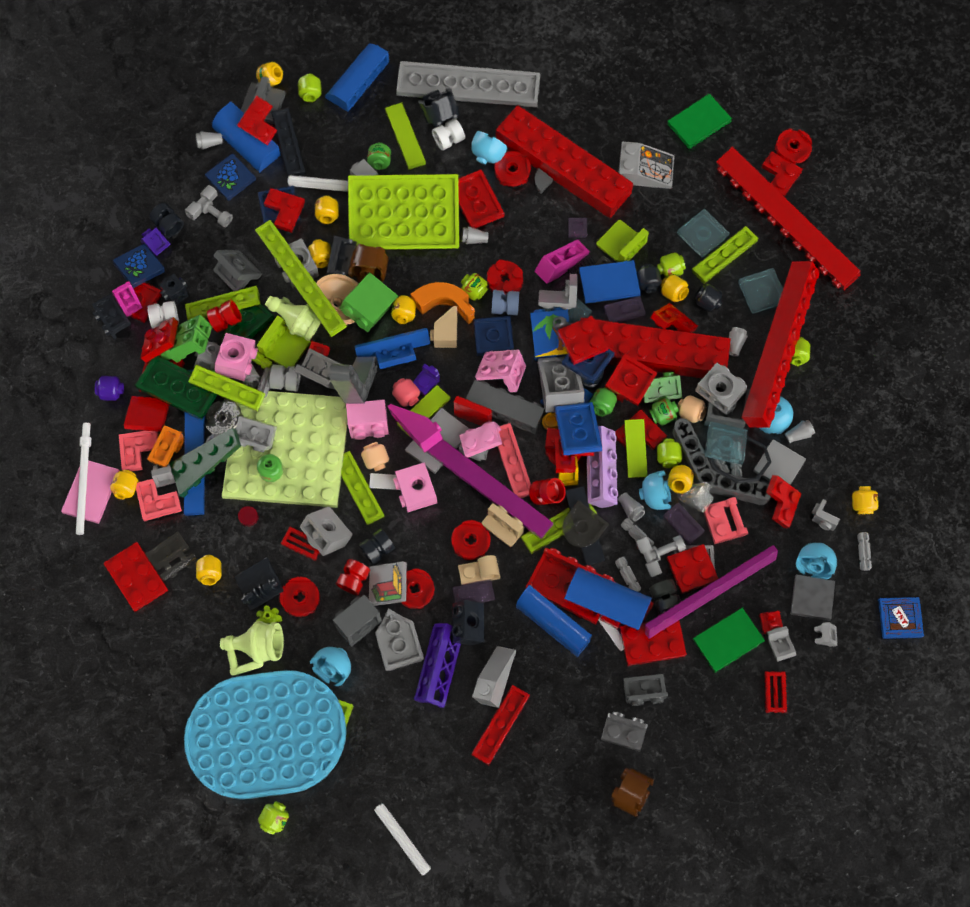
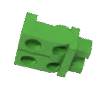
(190, 337)

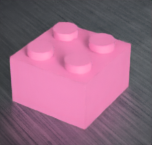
(367, 419)

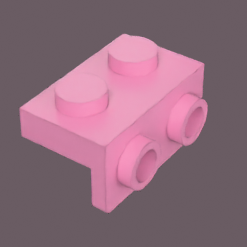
(480, 439)

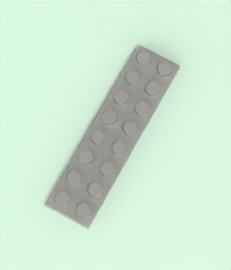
(469, 83)

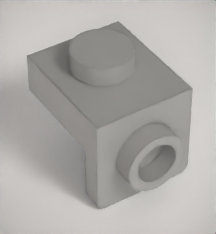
(824, 519)
(781, 643)

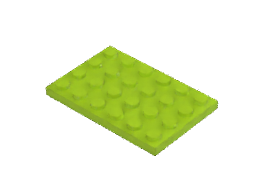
(404, 211)

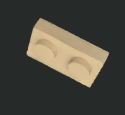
(502, 525)

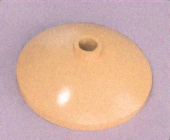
(336, 289)

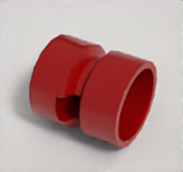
(226, 314)
(547, 491)
(352, 577)

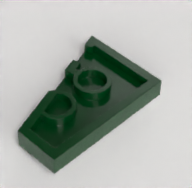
(253, 321)

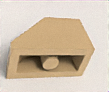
(445, 330)

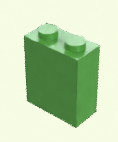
(368, 302)

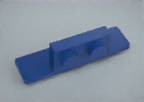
(394, 349)

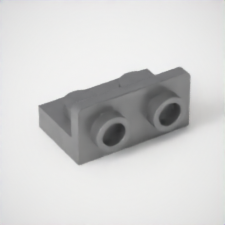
(624, 731)

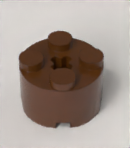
(368, 260)
(632, 792)

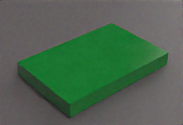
(699, 121)
(728, 640)

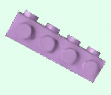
(602, 472)

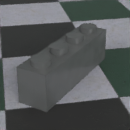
(507, 407)

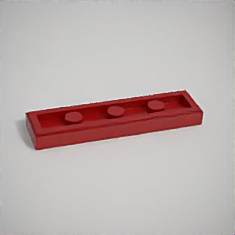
(500, 725)

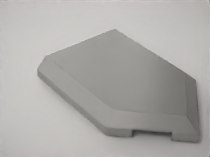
(398, 641)

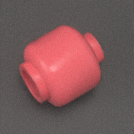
(406, 392)

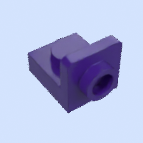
(154, 241)
(427, 379)

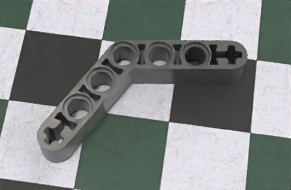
(354, 381)
(706, 470)

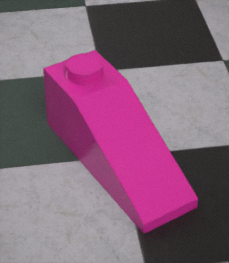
(559, 261)
(127, 298)
(418, 427)

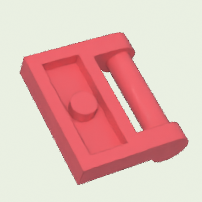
(719, 524)

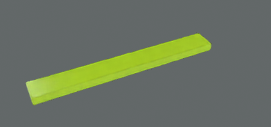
(301, 278)

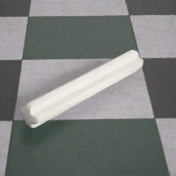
(318, 183)
(402, 839)

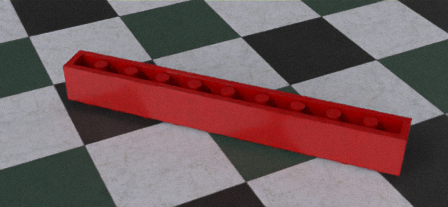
(788, 219)
(780, 345)

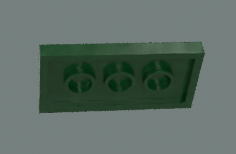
(171, 385)

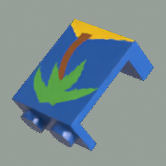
(545, 337)

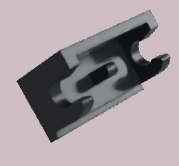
(341, 256)

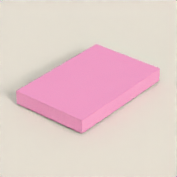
(97, 492)

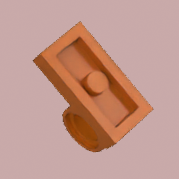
(165, 446)

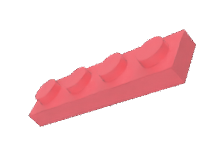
(513, 462)

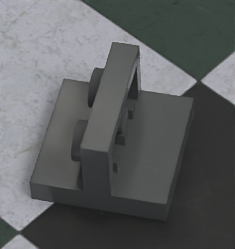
(264, 91)
(235, 269)
(316, 368)

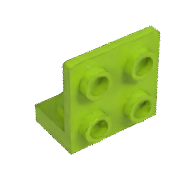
(622, 241)
(281, 346)

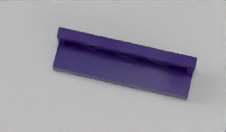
(434, 663)

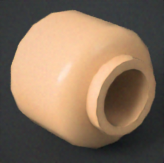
(692, 409)
(375, 456)

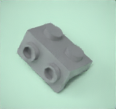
(255, 433)

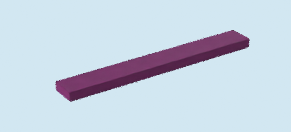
(490, 488)
(710, 591)

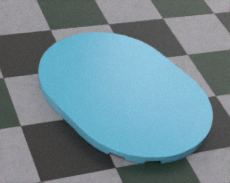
(265, 734)

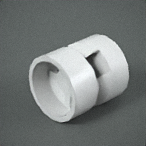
(447, 134)
(158, 313)

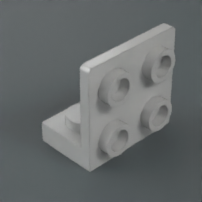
(563, 299)

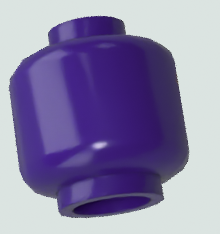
(109, 388)

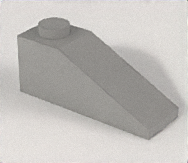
(494, 677)

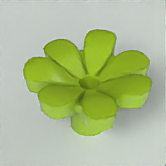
(273, 617)

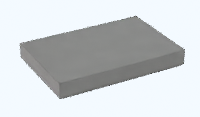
(450, 433)

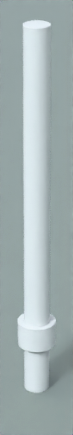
(85, 443)

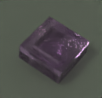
(577, 228)

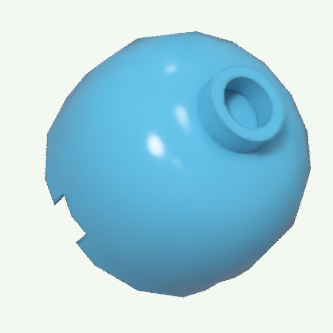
(487, 148)
(782, 418)
(656, 491)
(817, 560)
(332, 665)

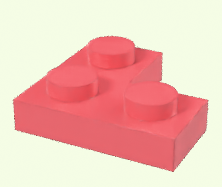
(132, 445)
(152, 504)

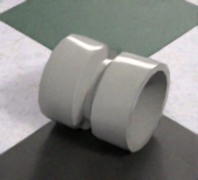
(283, 377)

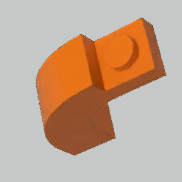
(443, 294)

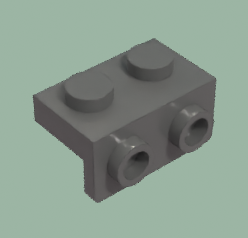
(645, 689)

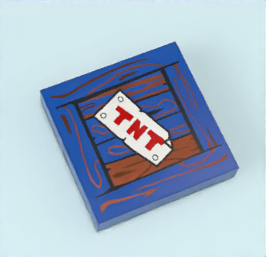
(900, 618)

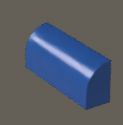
(358, 77)
(247, 146)
(608, 598)
(553, 621)

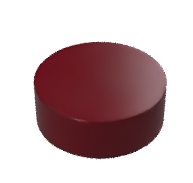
(248, 516)

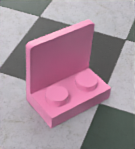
(502, 365)

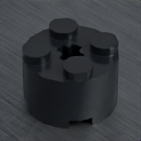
(439, 107)

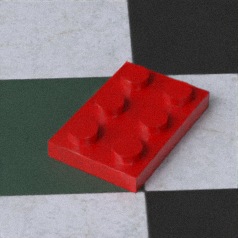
(478, 200)
(135, 576)
(662, 646)

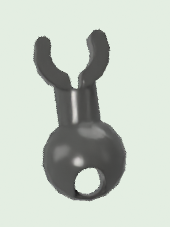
(561, 322)

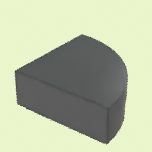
(542, 180)

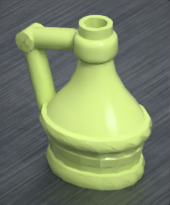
(298, 318)
(260, 642)

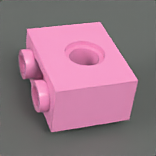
(238, 366)
(413, 498)

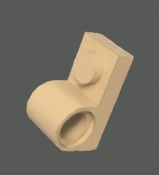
(483, 570)

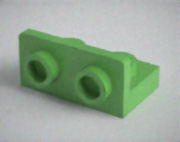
(664, 387)

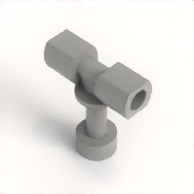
(205, 205)
(653, 555)

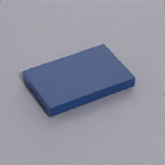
(609, 281)
(578, 428)

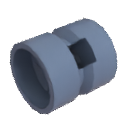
(505, 302)

